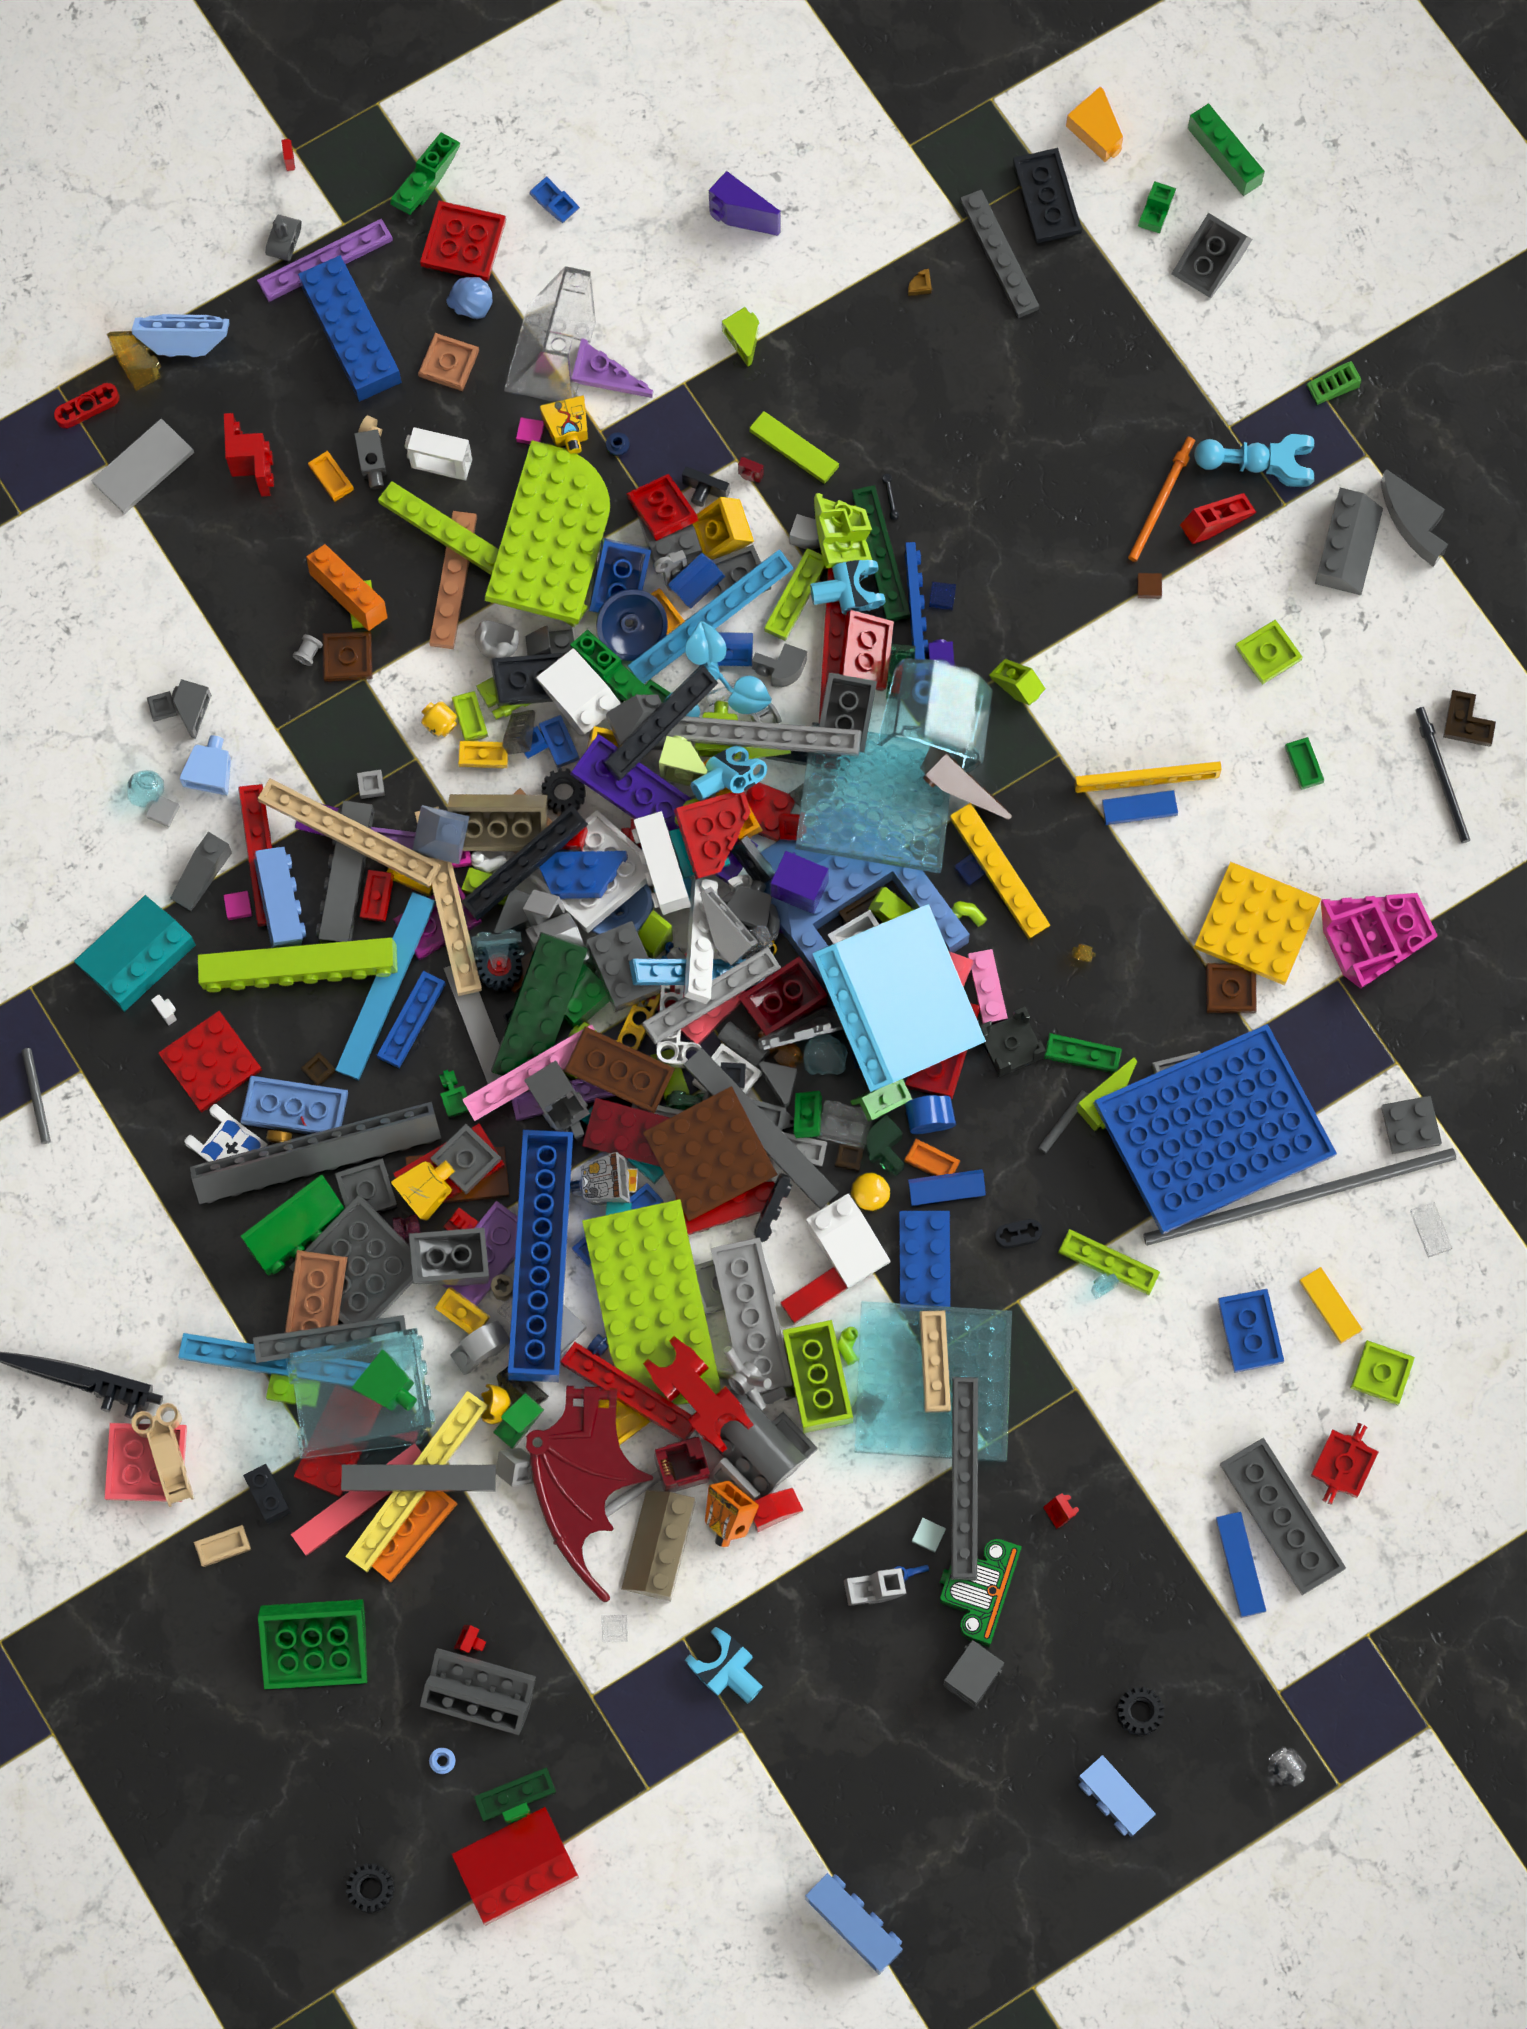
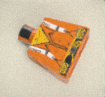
(729, 1512)

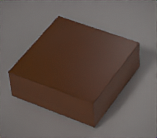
(1149, 585)

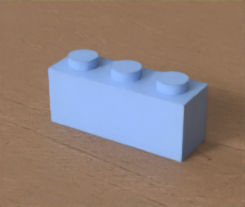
(1115, 1797)

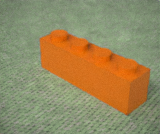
(346, 587)

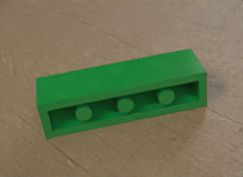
(1226, 149)

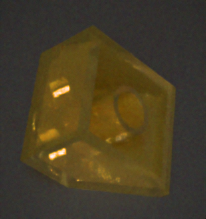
(134, 358)

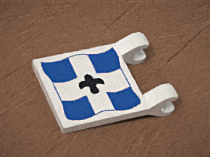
(227, 1140)

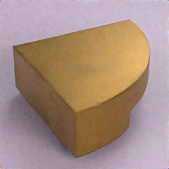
(920, 284)

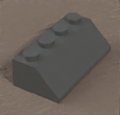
(1349, 542)

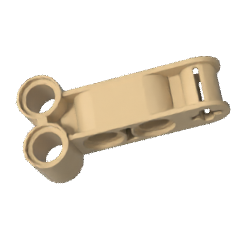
(166, 1452)

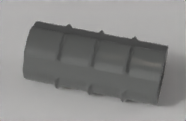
(742, 1044)

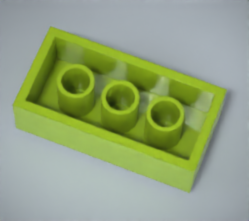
(817, 1376)

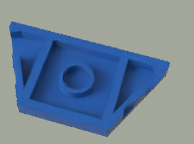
(581, 873)

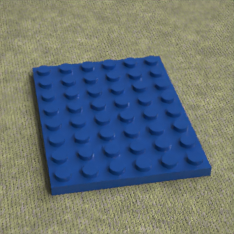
(1214, 1128)

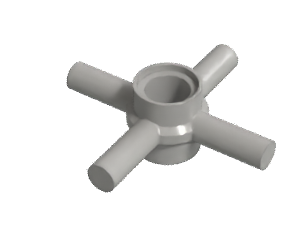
(744, 1378)

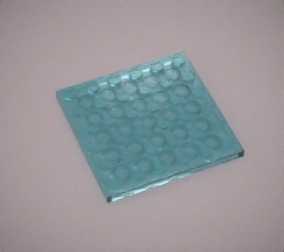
(874, 806)
(891, 1380)

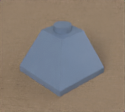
(440, 834)

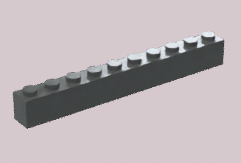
(315, 1153)

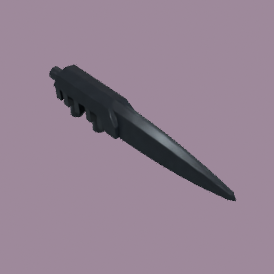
(88, 1379)

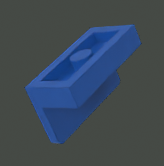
(696, 580)
(738, 649)

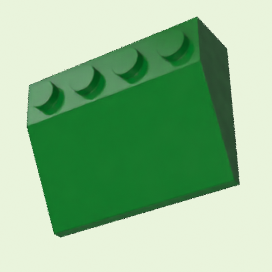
(293, 1225)
(313, 1644)

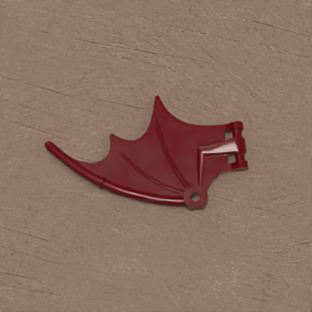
(578, 1472)

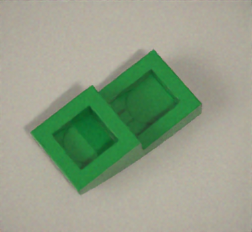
(1157, 207)

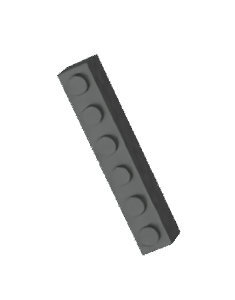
(344, 882)

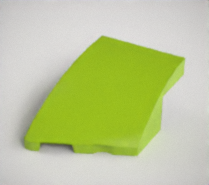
(841, 531)

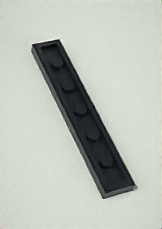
(660, 723)
(524, 862)

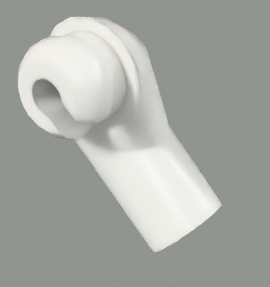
(485, 864)

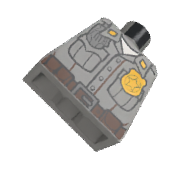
(603, 1180)

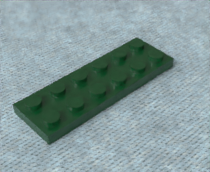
(540, 1002)

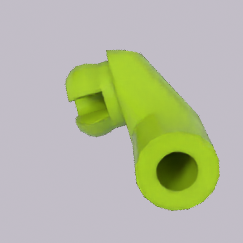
(969, 909)
(846, 1343)

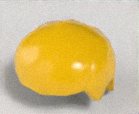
(870, 1191)
(498, 1403)

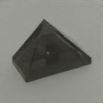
(518, 1388)

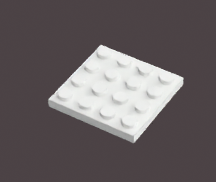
(630, 875)

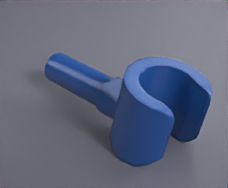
(911, 1571)

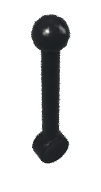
(887, 480)

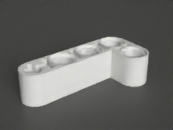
(673, 1041)

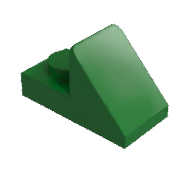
(518, 1420)

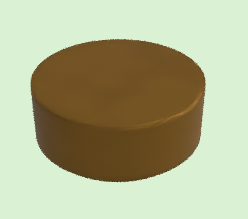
(278, 1136)

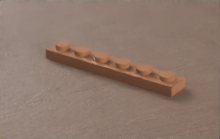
(451, 590)

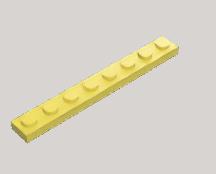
(402, 1503)

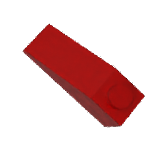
(1216, 517)

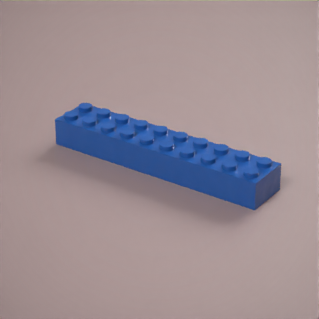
(540, 1256)

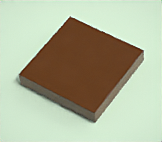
(347, 656)
(1230, 989)

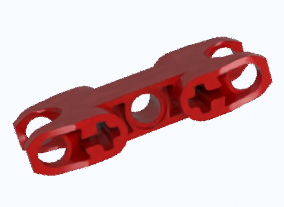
(711, 1408)

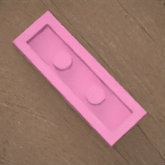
(987, 987)

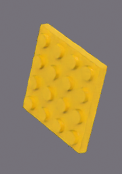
(1257, 923)

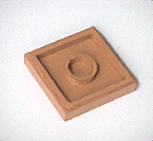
(448, 362)

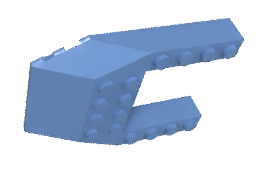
(847, 883)

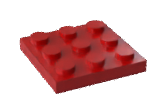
(463, 240)
(210, 1061)

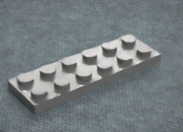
(751, 1310)

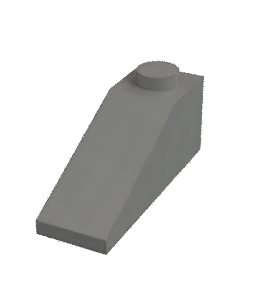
(727, 931)

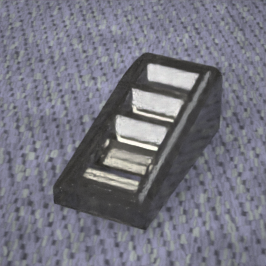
(523, 744)

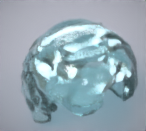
(824, 1055)

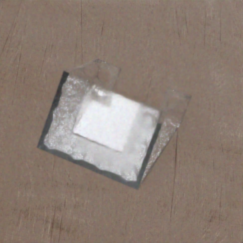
(558, 312)

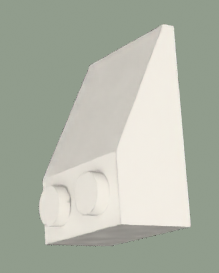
(578, 691)
(847, 1240)

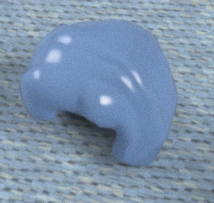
(470, 297)

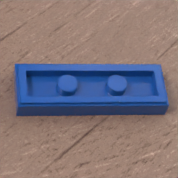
(1140, 807)
(947, 1187)

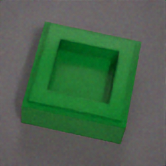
(516, 1813)

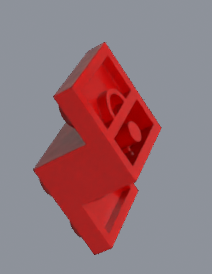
(248, 454)

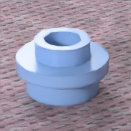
(436, 1754)

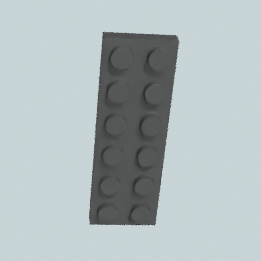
(1282, 1516)

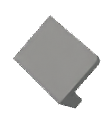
(514, 1467)

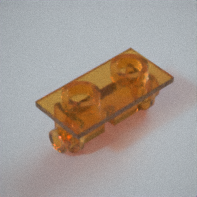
(787, 1055)

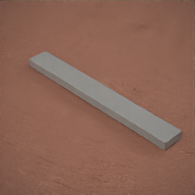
(768, 735)

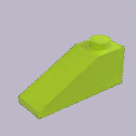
(1115, 1082)

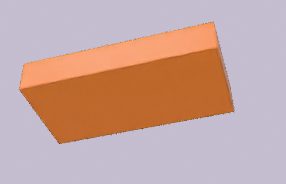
(931, 1159)

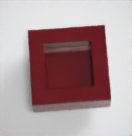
(750, 470)

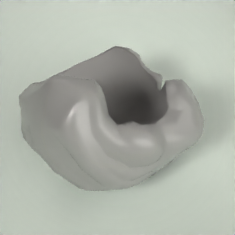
(496, 639)

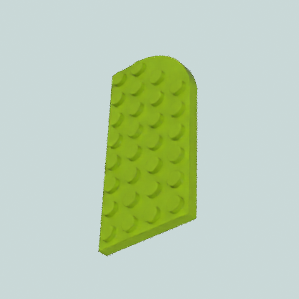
(551, 535)
(649, 1290)

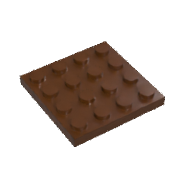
(710, 1153)

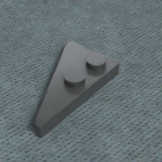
(816, 1023)

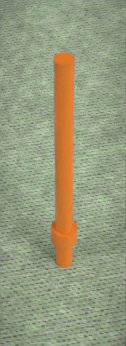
(1180, 461)

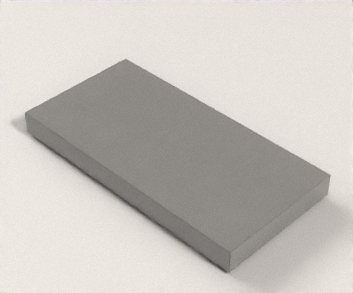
(142, 466)

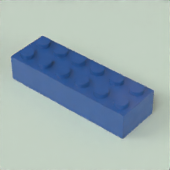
(349, 328)

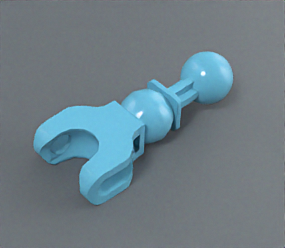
(1256, 457)

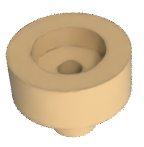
(369, 423)

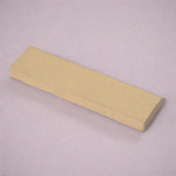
(934, 1361)

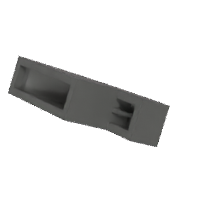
(1414, 517)

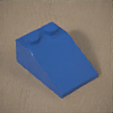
(618, 568)

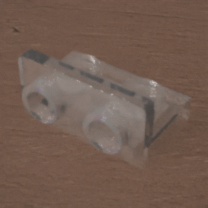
(844, 1124)

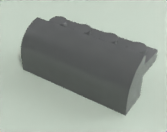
(762, 1451)
(478, 1691)

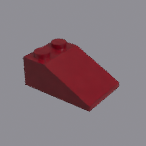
(784, 997)

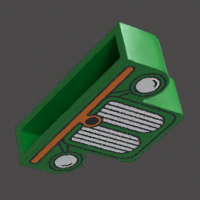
(984, 1597)

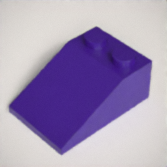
(742, 207)

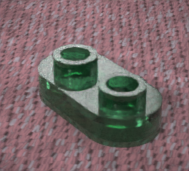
(681, 1101)

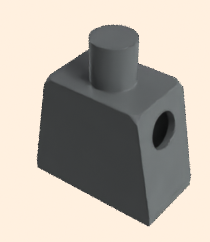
(371, 451)

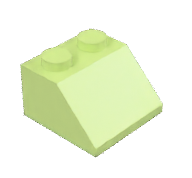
(680, 761)

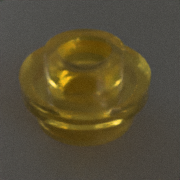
(1083, 953)

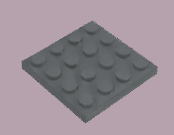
(376, 1261)

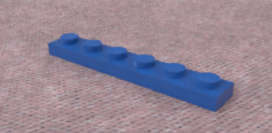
(915, 600)

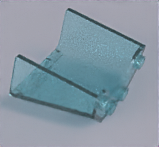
(939, 708)

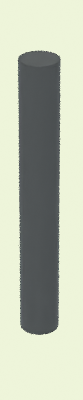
(1062, 1123)

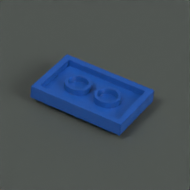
(1250, 1330)

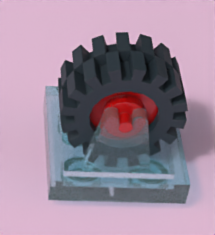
(499, 958)

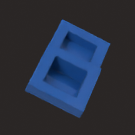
(554, 201)

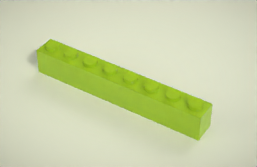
(297, 964)

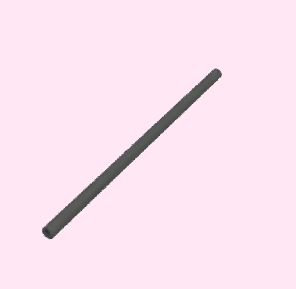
(1303, 1195)

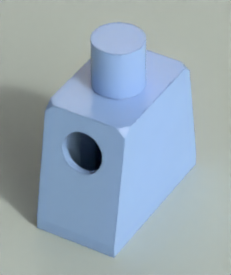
(208, 768)

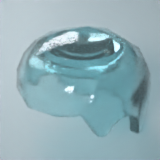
(144, 787)

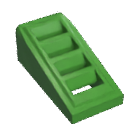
(1347, 368)

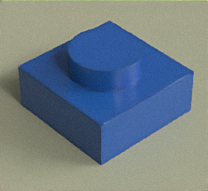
(538, 743)

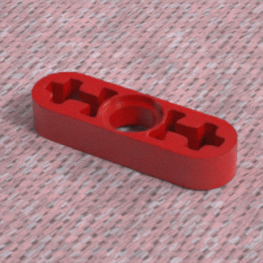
(88, 396)

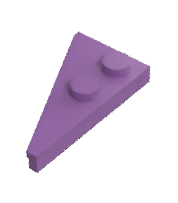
(599, 371)

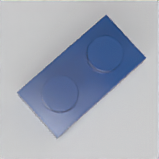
(559, 741)

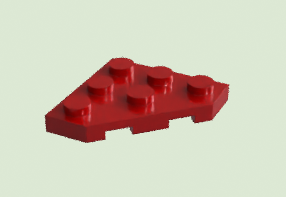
(712, 830)

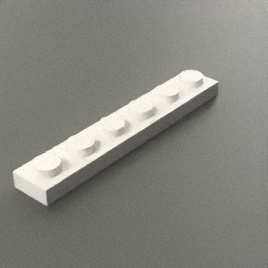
(699, 946)

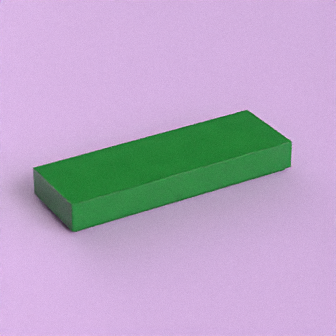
(1082, 1053)

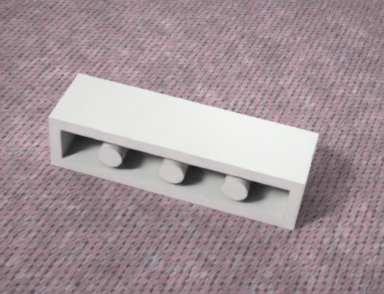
(662, 863)

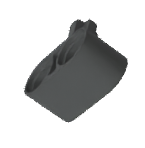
(283, 237)

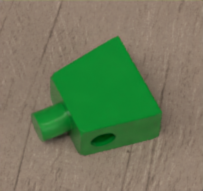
(386, 1383)

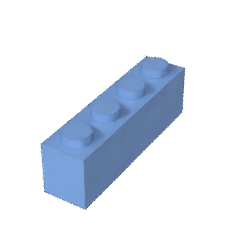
(278, 897)

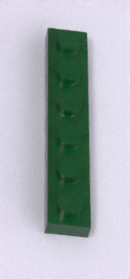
(881, 551)

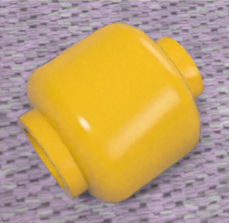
(438, 719)

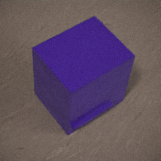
(799, 882)

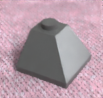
(630, 714)

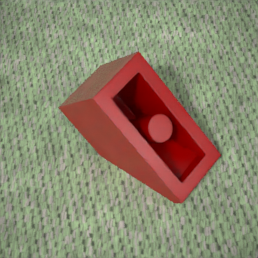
(776, 1508)

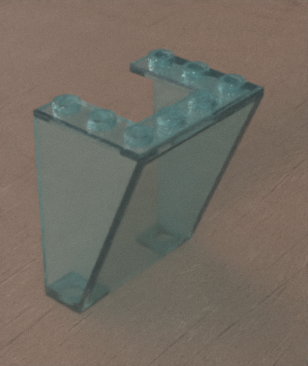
(341, 1419)

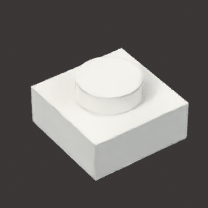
(165, 1009)

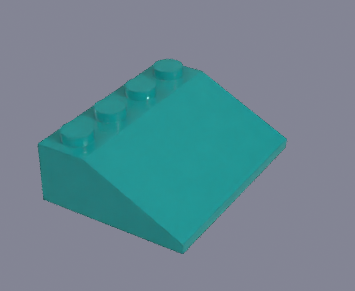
(135, 952)

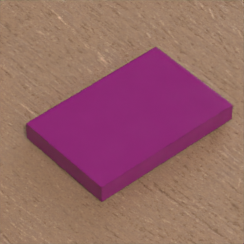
(433, 936)

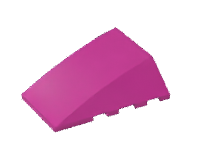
(1375, 933)

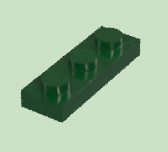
(512, 1794)

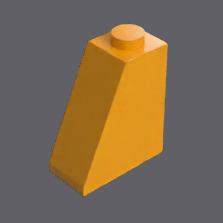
(1096, 125)

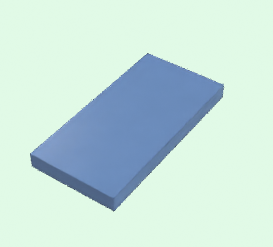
(282, 1103)

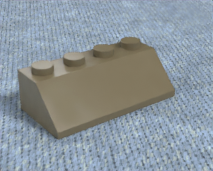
(500, 820)
(658, 1544)

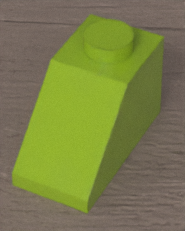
(742, 333)
(1018, 681)
(655, 935)

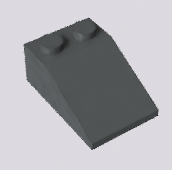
(1211, 255)
(683, 539)
(848, 704)
(449, 1257)

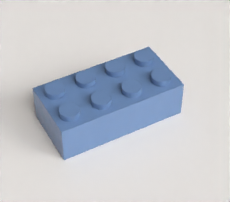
(853, 1923)

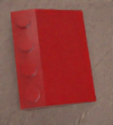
(515, 1866)

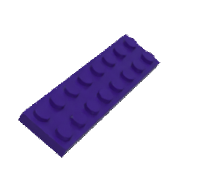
(637, 793)

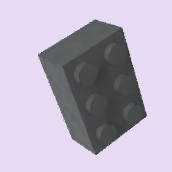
(611, 958)

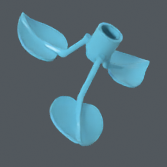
(707, 649)

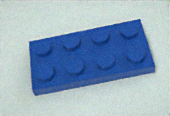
(925, 1258)

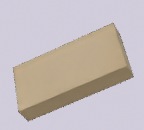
(222, 1546)

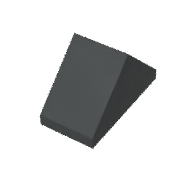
(780, 1080)

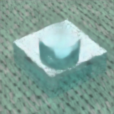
(1104, 1285)

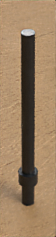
(1427, 731)

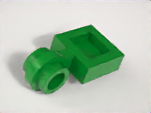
(453, 1098)

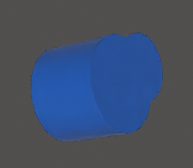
(930, 1114)

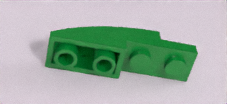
(427, 174)
(609, 667)

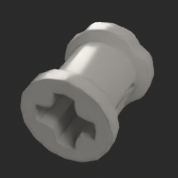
(307, 650)
(768, 715)

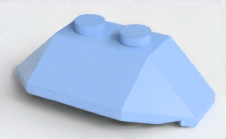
(180, 333)

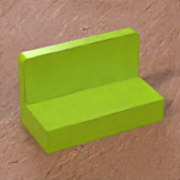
(888, 905)

